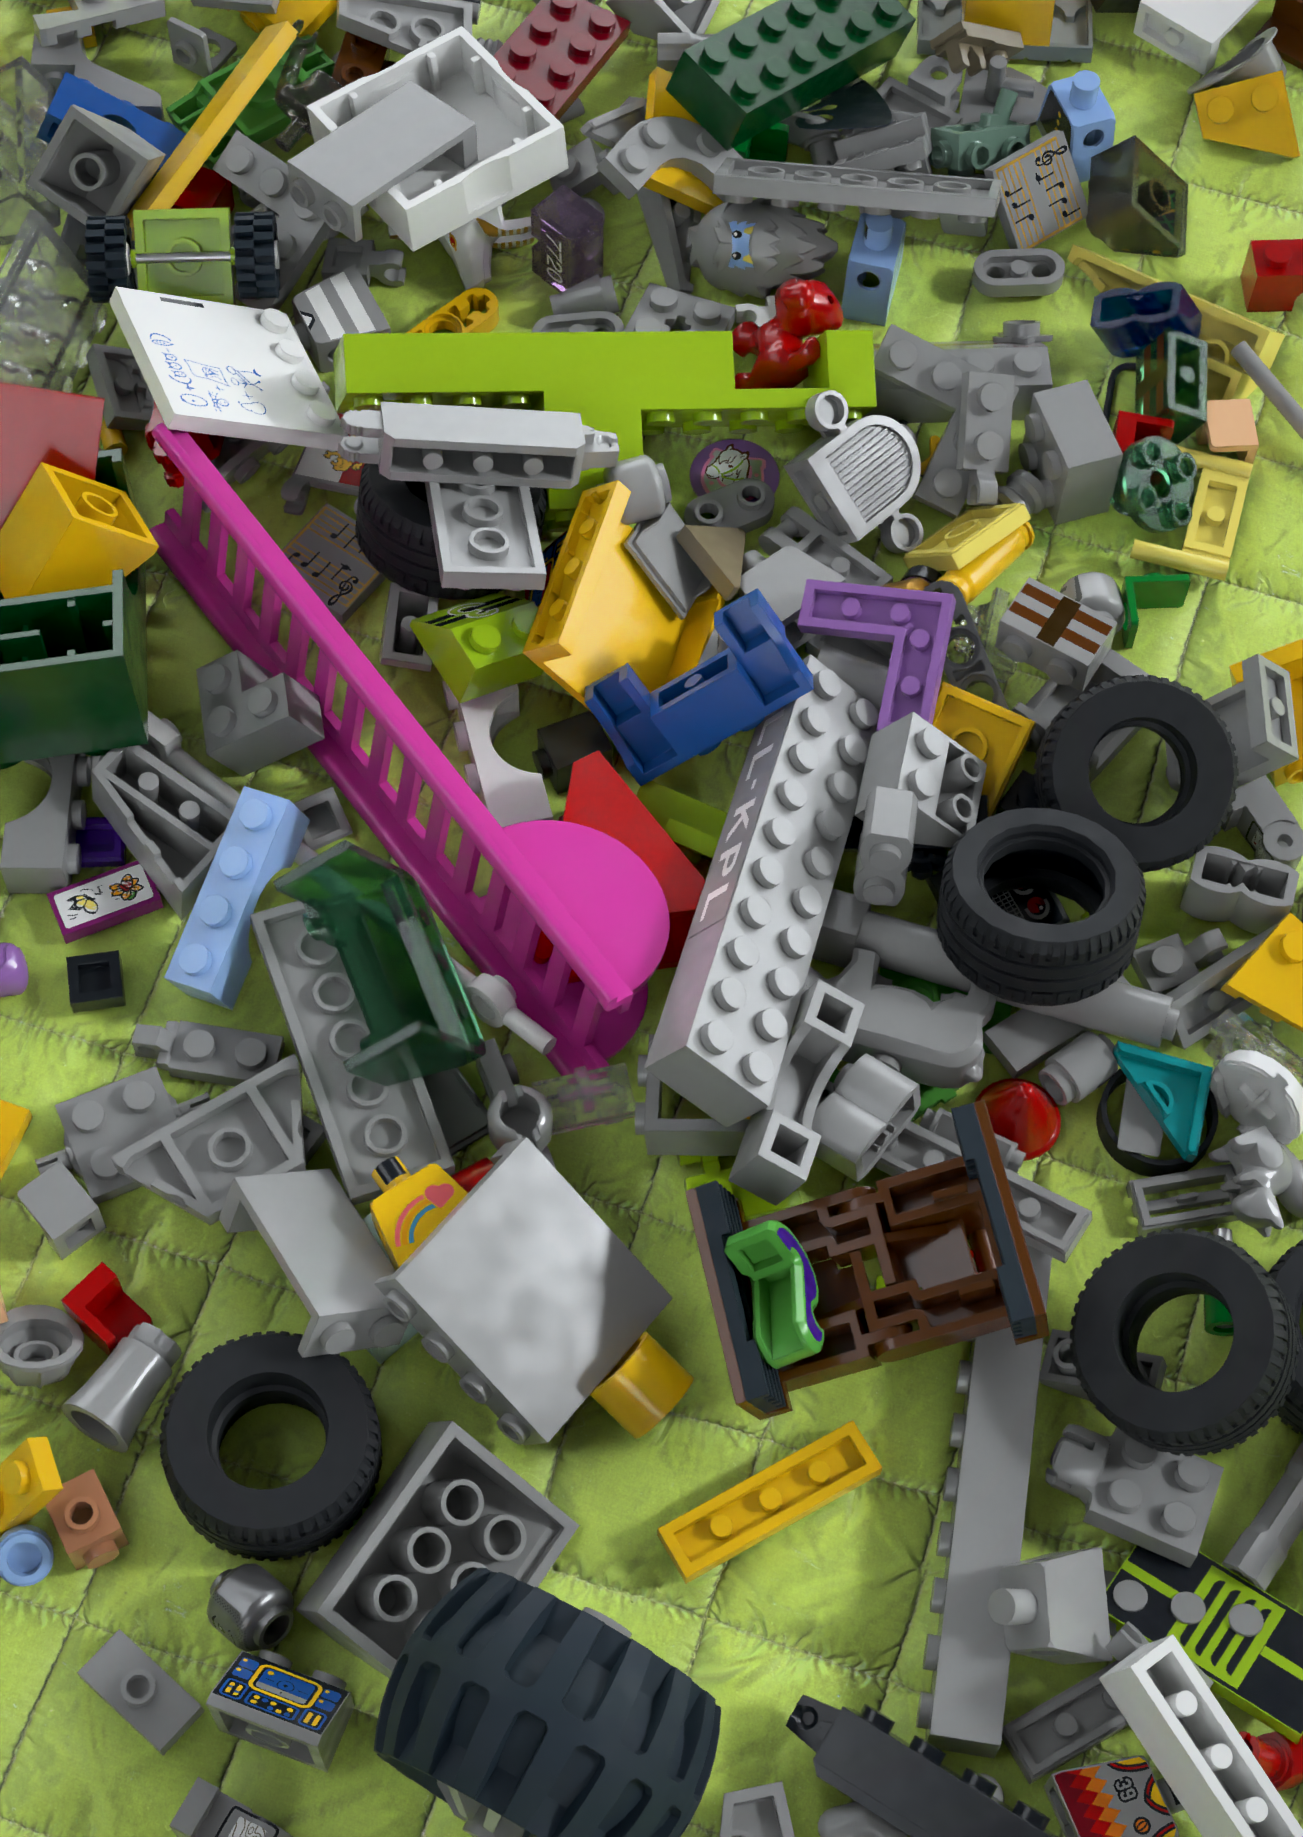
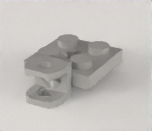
(925, 94)
(672, 309)

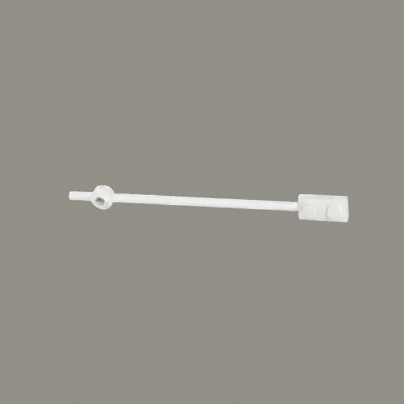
(489, 996)

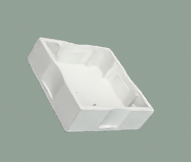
(515, 133)

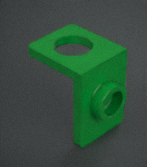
(1149, 592)

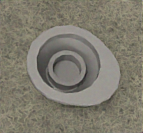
(38, 1345)

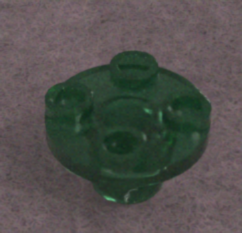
(1155, 485)

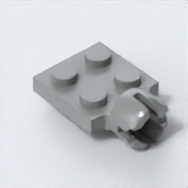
(1136, 1490)

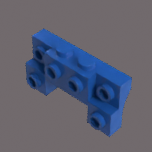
(707, 702)

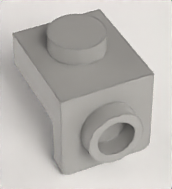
(582, 172)

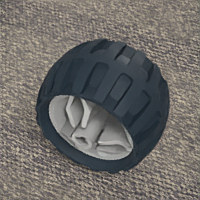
(545, 1718)

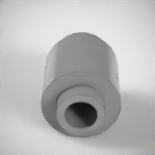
(1079, 1068)

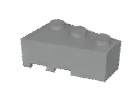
(162, 821)

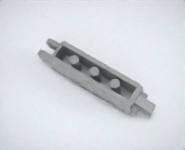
(476, 445)

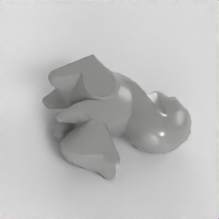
(1262, 1172)

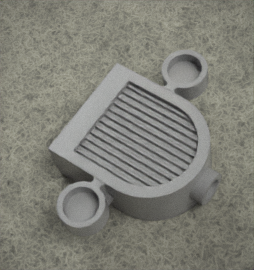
(859, 474)

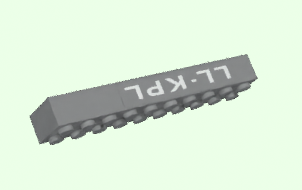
(764, 902)

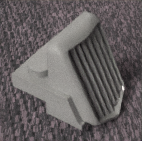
(894, 147)

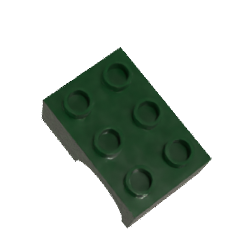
(76, 661)

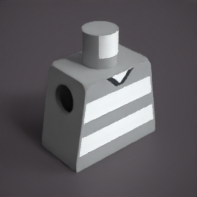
(333, 309)

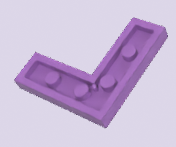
(911, 619)

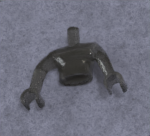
(294, 98)

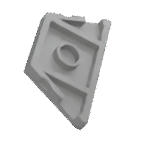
(236, 1134)

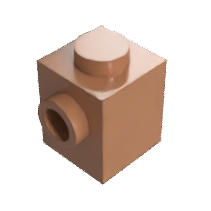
(86, 1522)

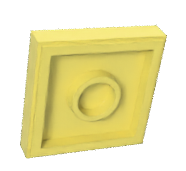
(967, 536)

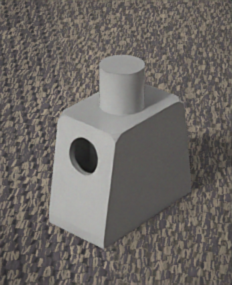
(783, 582)
(1055, 1607)

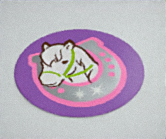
(730, 462)

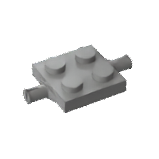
(110, 1121)

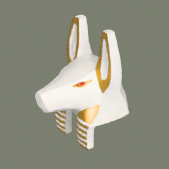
(473, 244)

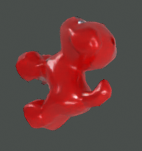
(783, 359)

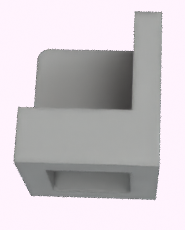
(62, 1209)

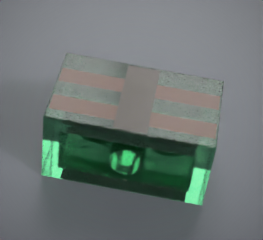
(1173, 381)

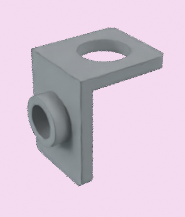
(192, 50)

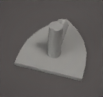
(983, 89)

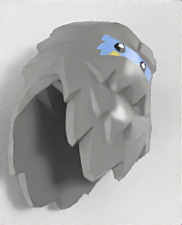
(758, 247)

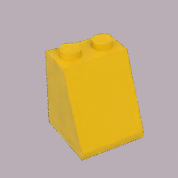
(69, 535)

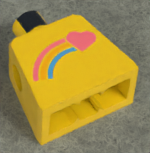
(410, 1205)

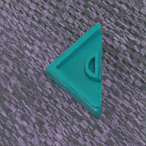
(1172, 1091)

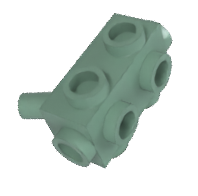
(980, 143)

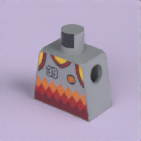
(1113, 1800)

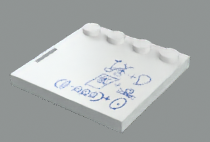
(227, 369)

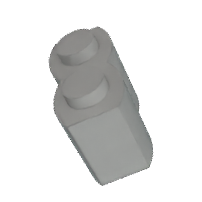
(885, 846)
(1232, 889)
(863, 1115)

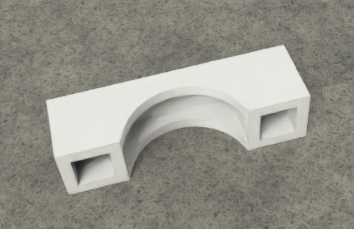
(504, 790)

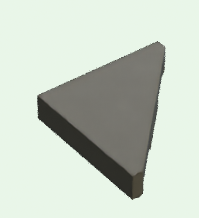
(717, 554)

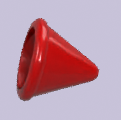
(1023, 1114)

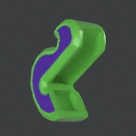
(782, 1292)

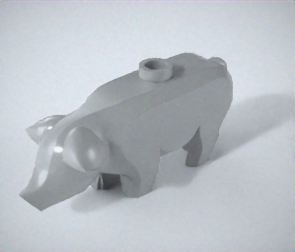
(908, 1031)

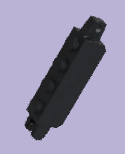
(905, 1779)

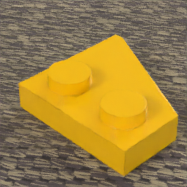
(1249, 115)

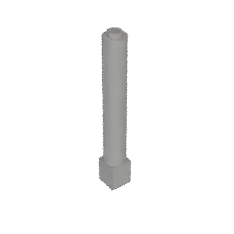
(917, 952)

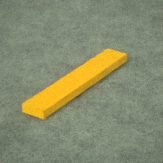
(216, 119)

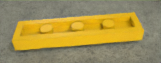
(769, 1501)

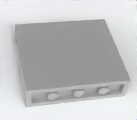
(525, 1295)

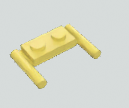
(1213, 520)

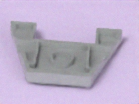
(94, 12)

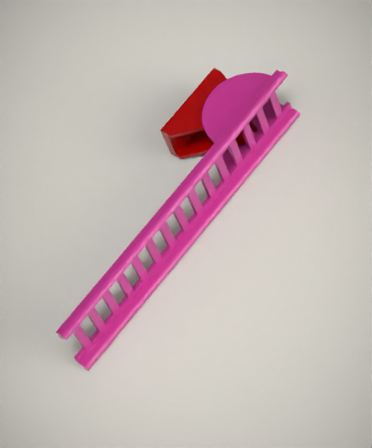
(572, 904)

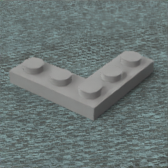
(268, 181)
(937, 378)

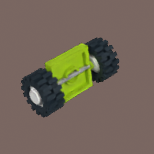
(184, 254)

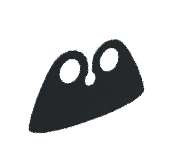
(857, 108)

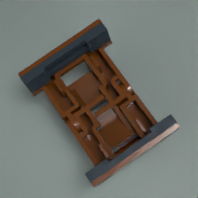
(920, 1237)

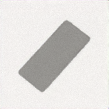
(1138, 1127)

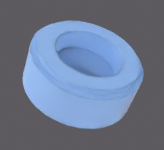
(25, 1555)

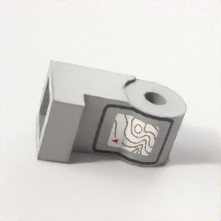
(1266, 823)
(215, 1814)

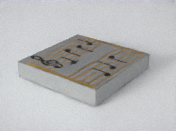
(1038, 191)
(333, 563)

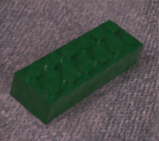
(784, 62)

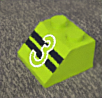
(480, 644)

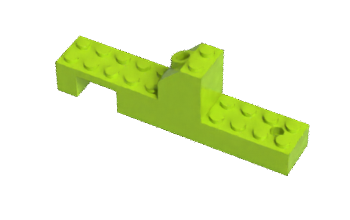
(613, 379)

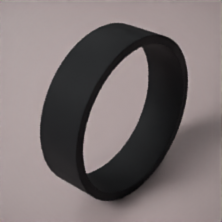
(1141, 1164)

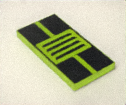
(1252, 1672)

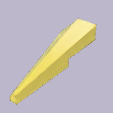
(1218, 326)

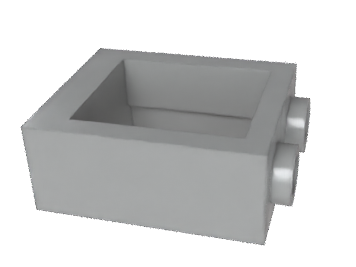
(680, 1136)

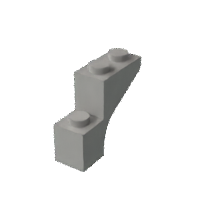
(71, 57)

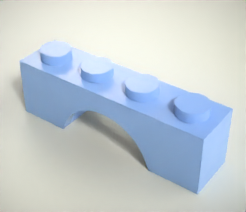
(215, 942)

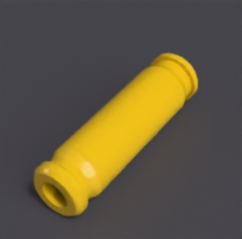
(989, 565)

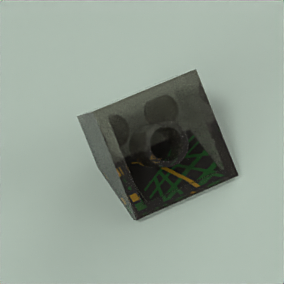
(1137, 201)

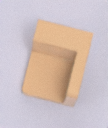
(1230, 428)

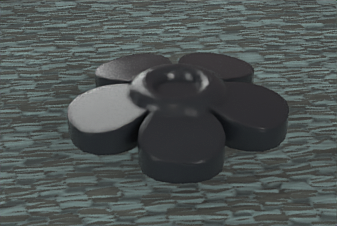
(925, 861)

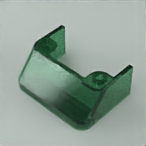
(393, 962)

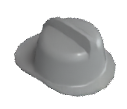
(1253, 60)

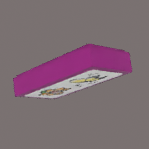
(104, 901)

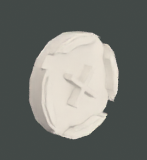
(1259, 1094)

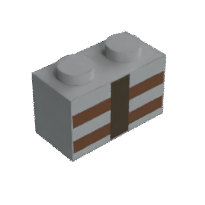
(1055, 634)

